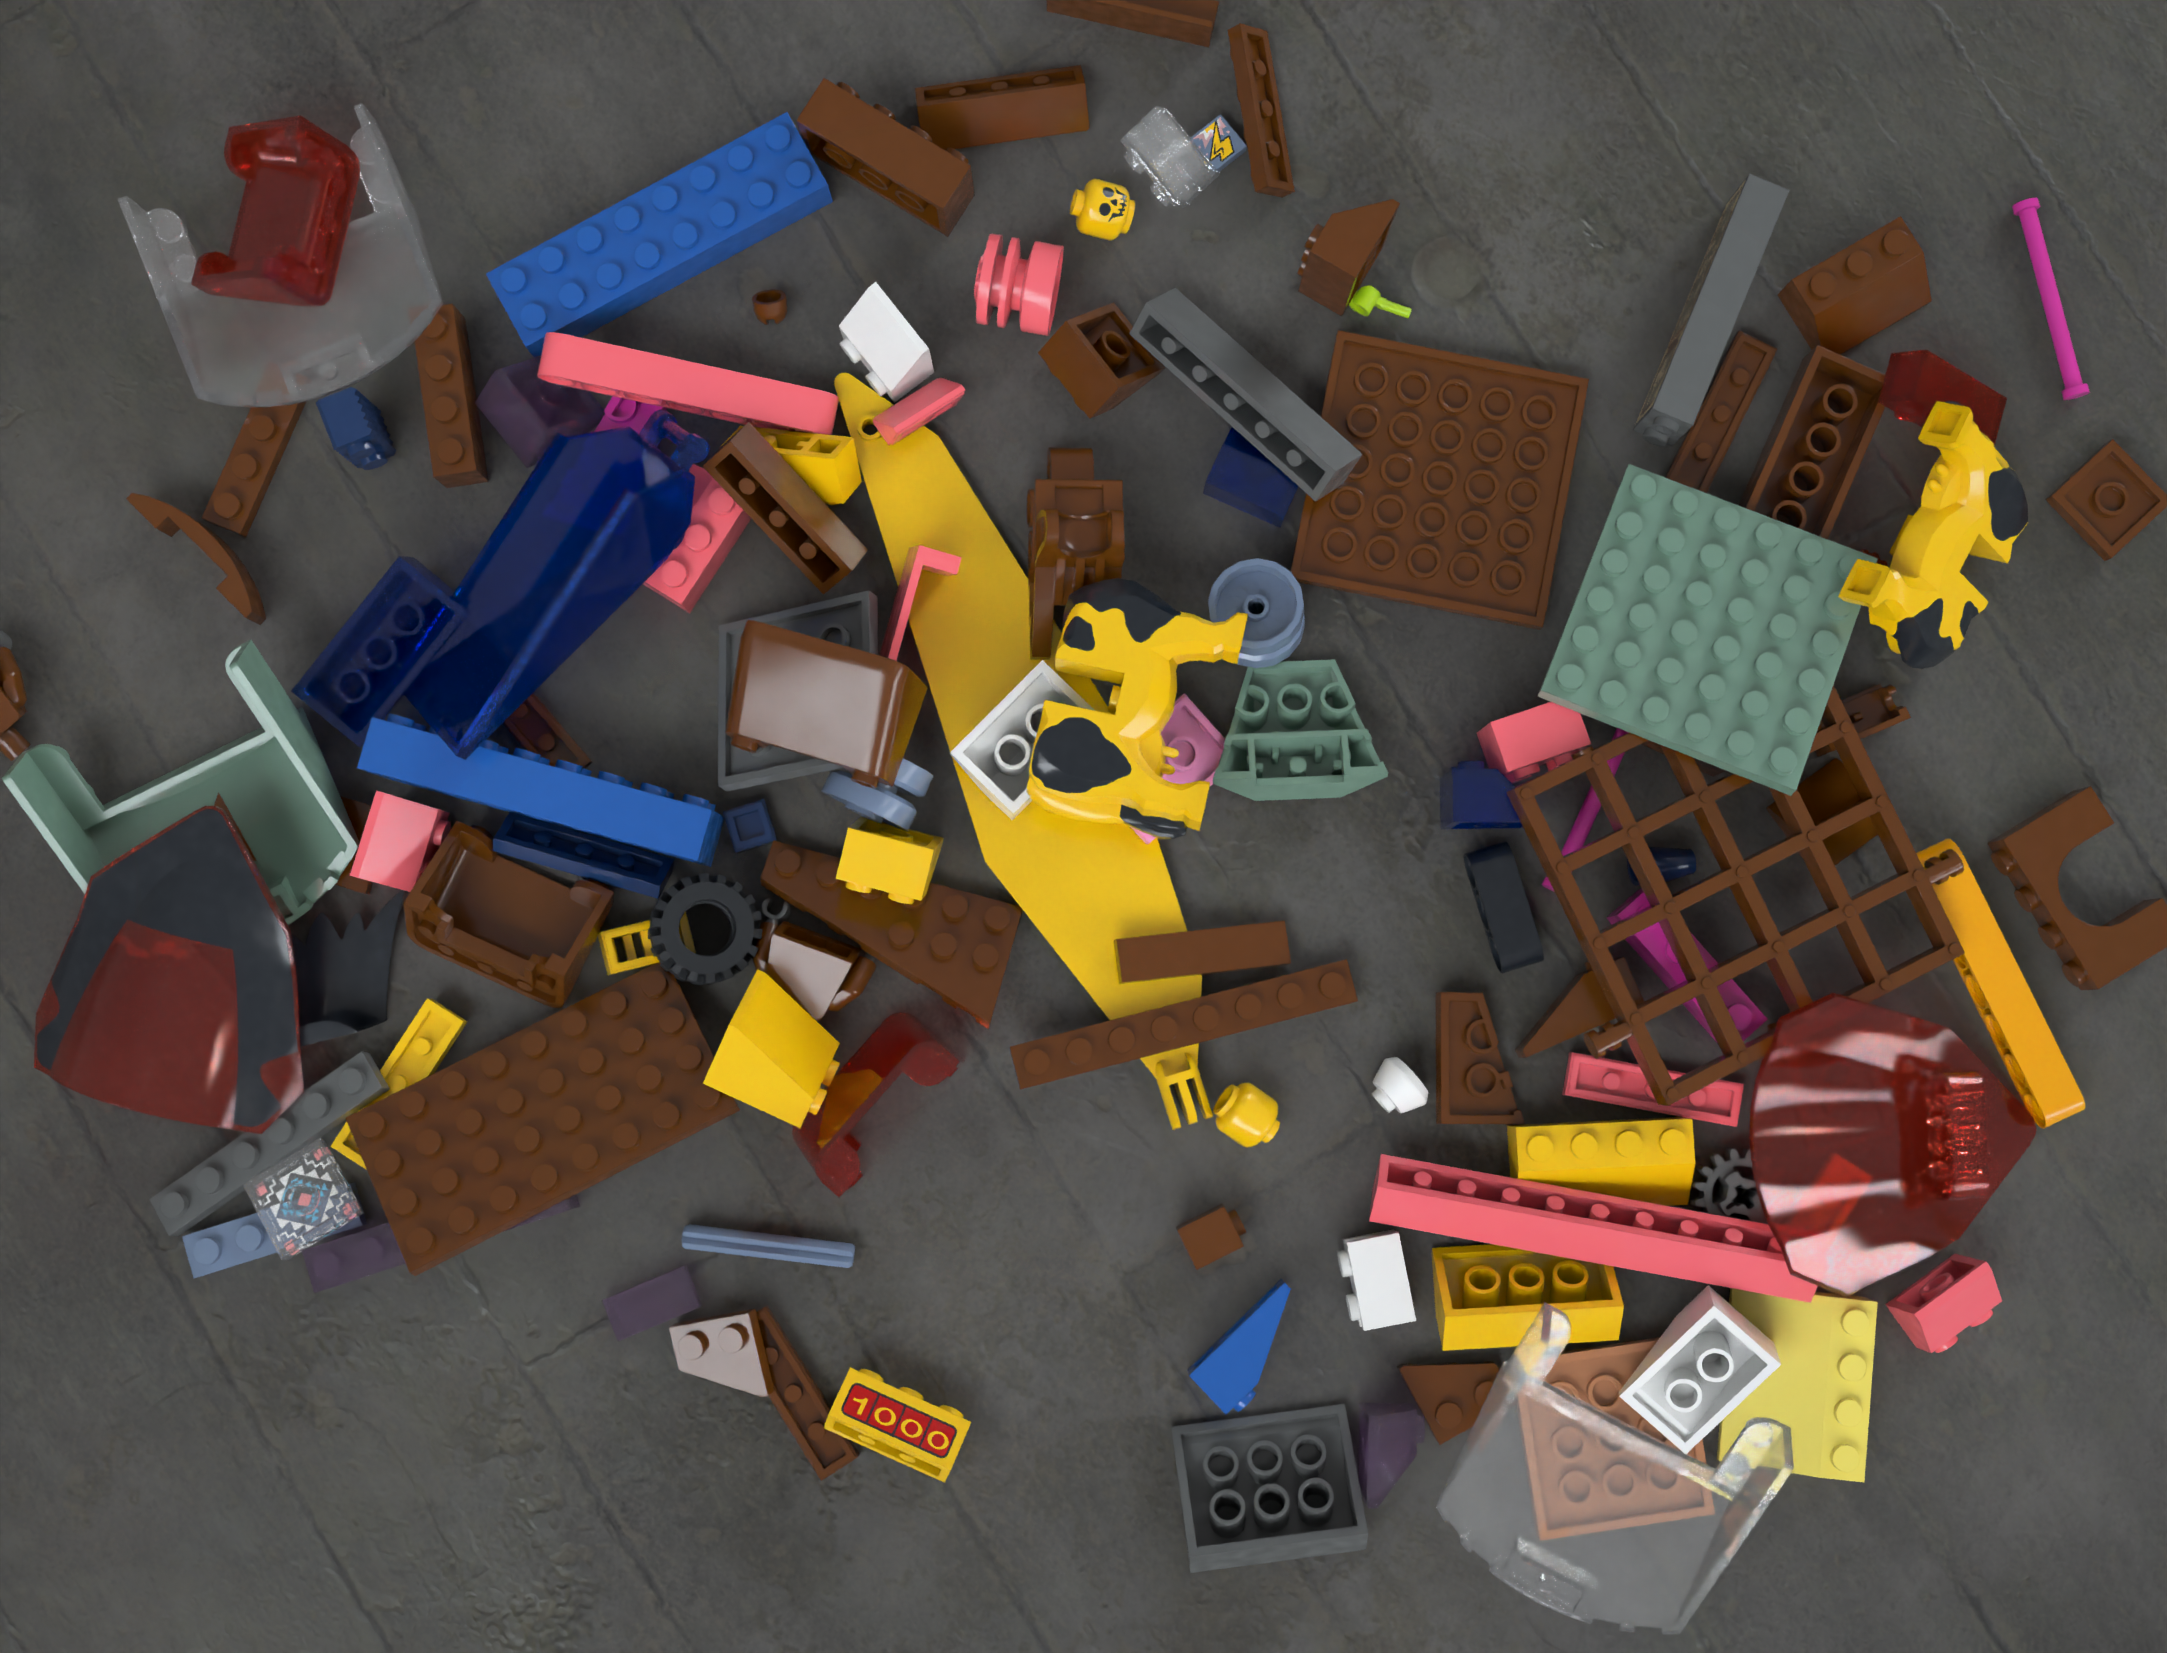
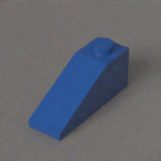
(1237, 1358)

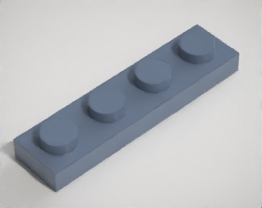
(239, 1242)

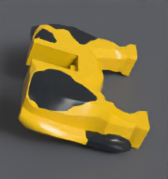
(1966, 508)
(1114, 762)

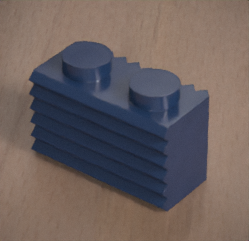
(356, 428)

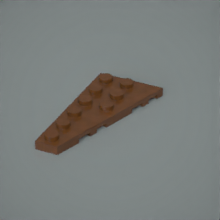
(945, 941)

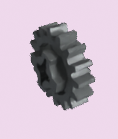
(1727, 1180)

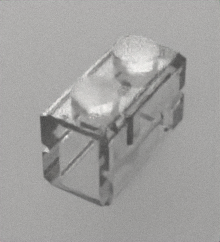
(1169, 158)

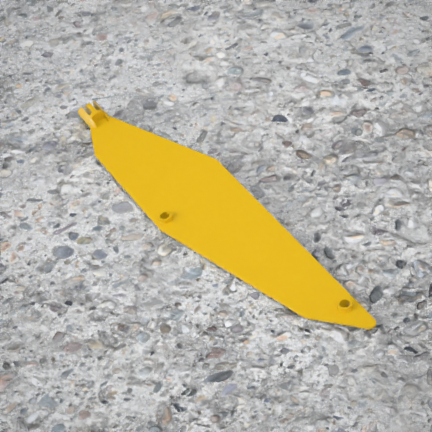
(973, 635)

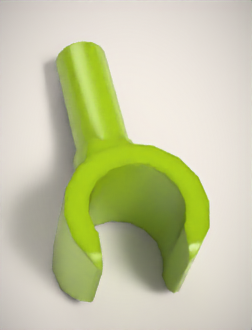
(1368, 297)

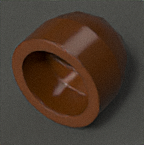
(770, 305)

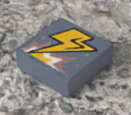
(1219, 143)

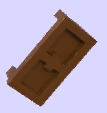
(1870, 713)

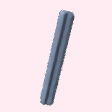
(768, 1246)

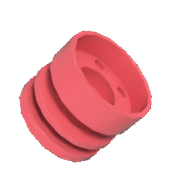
(1019, 284)

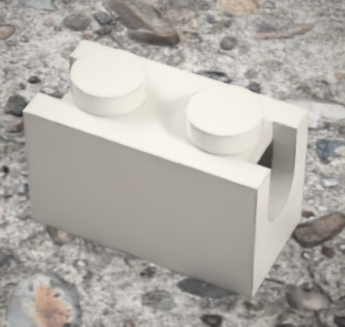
(1377, 1280)

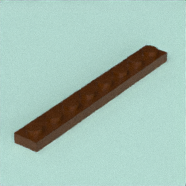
(1183, 1024)

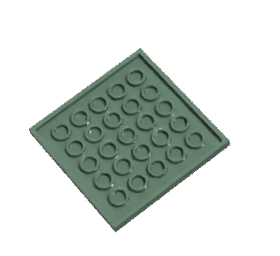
(1707, 630)

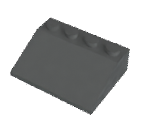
(1269, 1488)

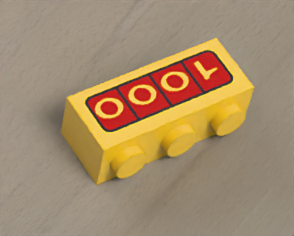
(897, 1423)

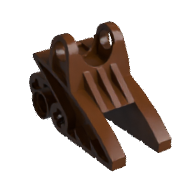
(1073, 537)

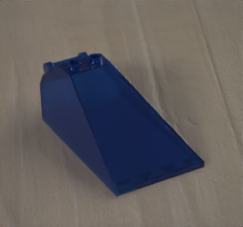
(556, 568)

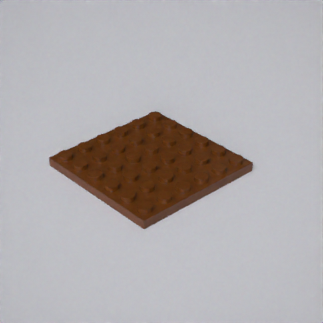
(1452, 484)

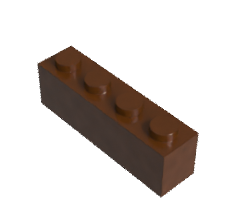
(450, 400)
(785, 508)

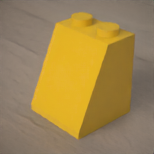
(774, 1054)

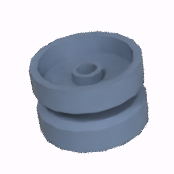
(1275, 598)
(881, 803)

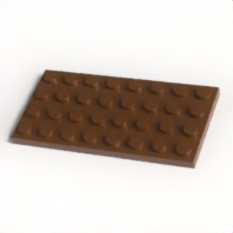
(538, 1117)

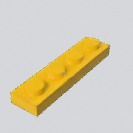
(412, 1060)

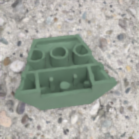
(1297, 736)

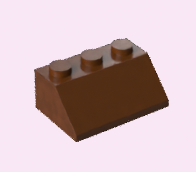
(1344, 252)
(1859, 289)

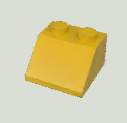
(888, 860)

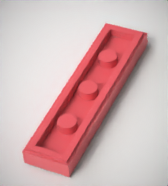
(1626, 1086)

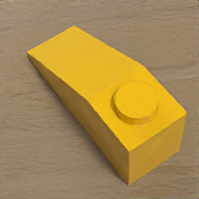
(821, 460)

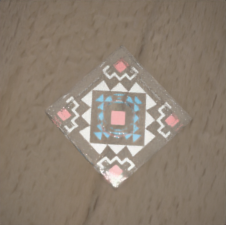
(303, 1199)

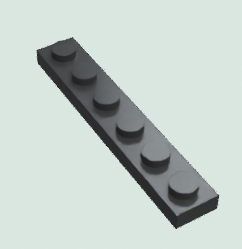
(249, 1155)

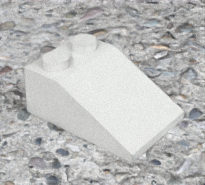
(1700, 1370)

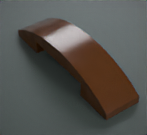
(238, 585)

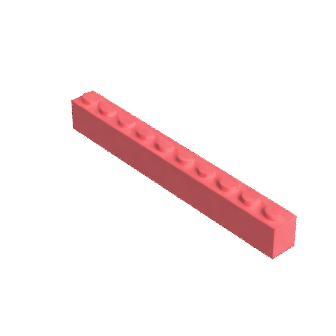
(1583, 1226)

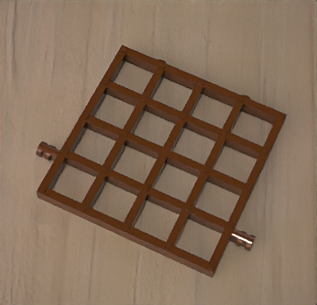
(1734, 873)

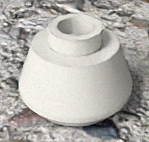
(1398, 1087)

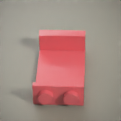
(916, 560)

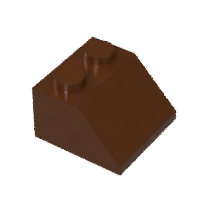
(1099, 359)

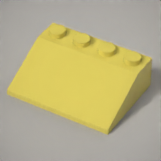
(1821, 1380)

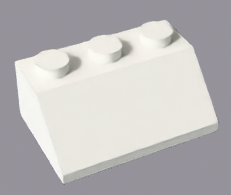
(1002, 744)

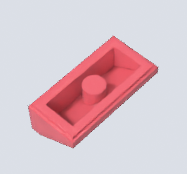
(918, 409)

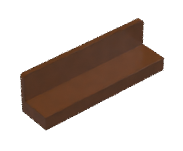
(1173, 19)
(1004, 108)

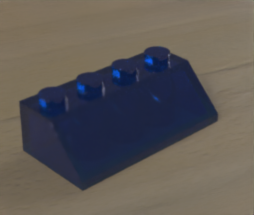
(382, 648)

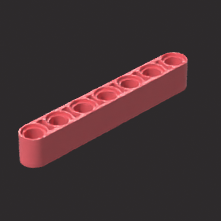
(685, 385)

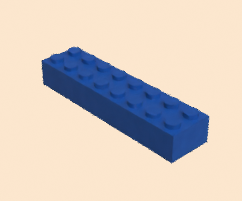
(662, 235)
(551, 794)

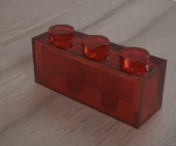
(1921, 379)

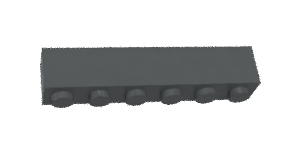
(1245, 394)

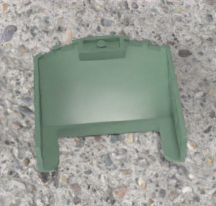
(268, 780)

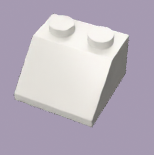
(885, 345)

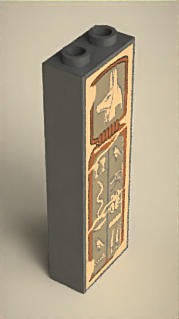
(1710, 311)

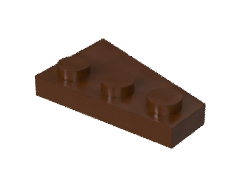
(1468, 1064)

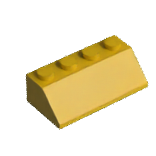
(1617, 1158)
(1495, 1291)

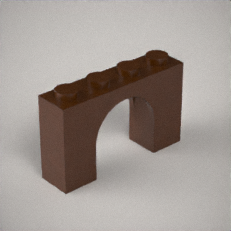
(2032, 860)

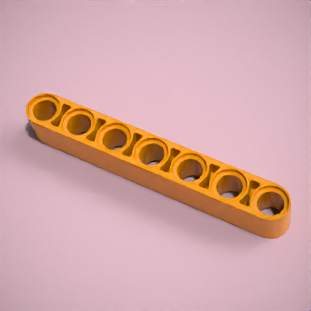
(2005, 999)

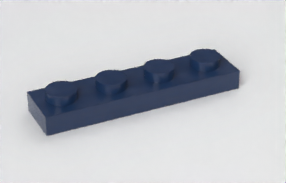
(583, 855)

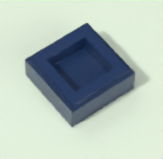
(750, 826)

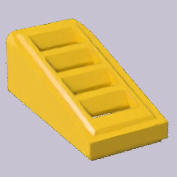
(609, 951)

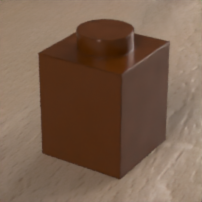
(1212, 1235)

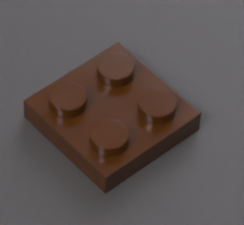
(2108, 500)

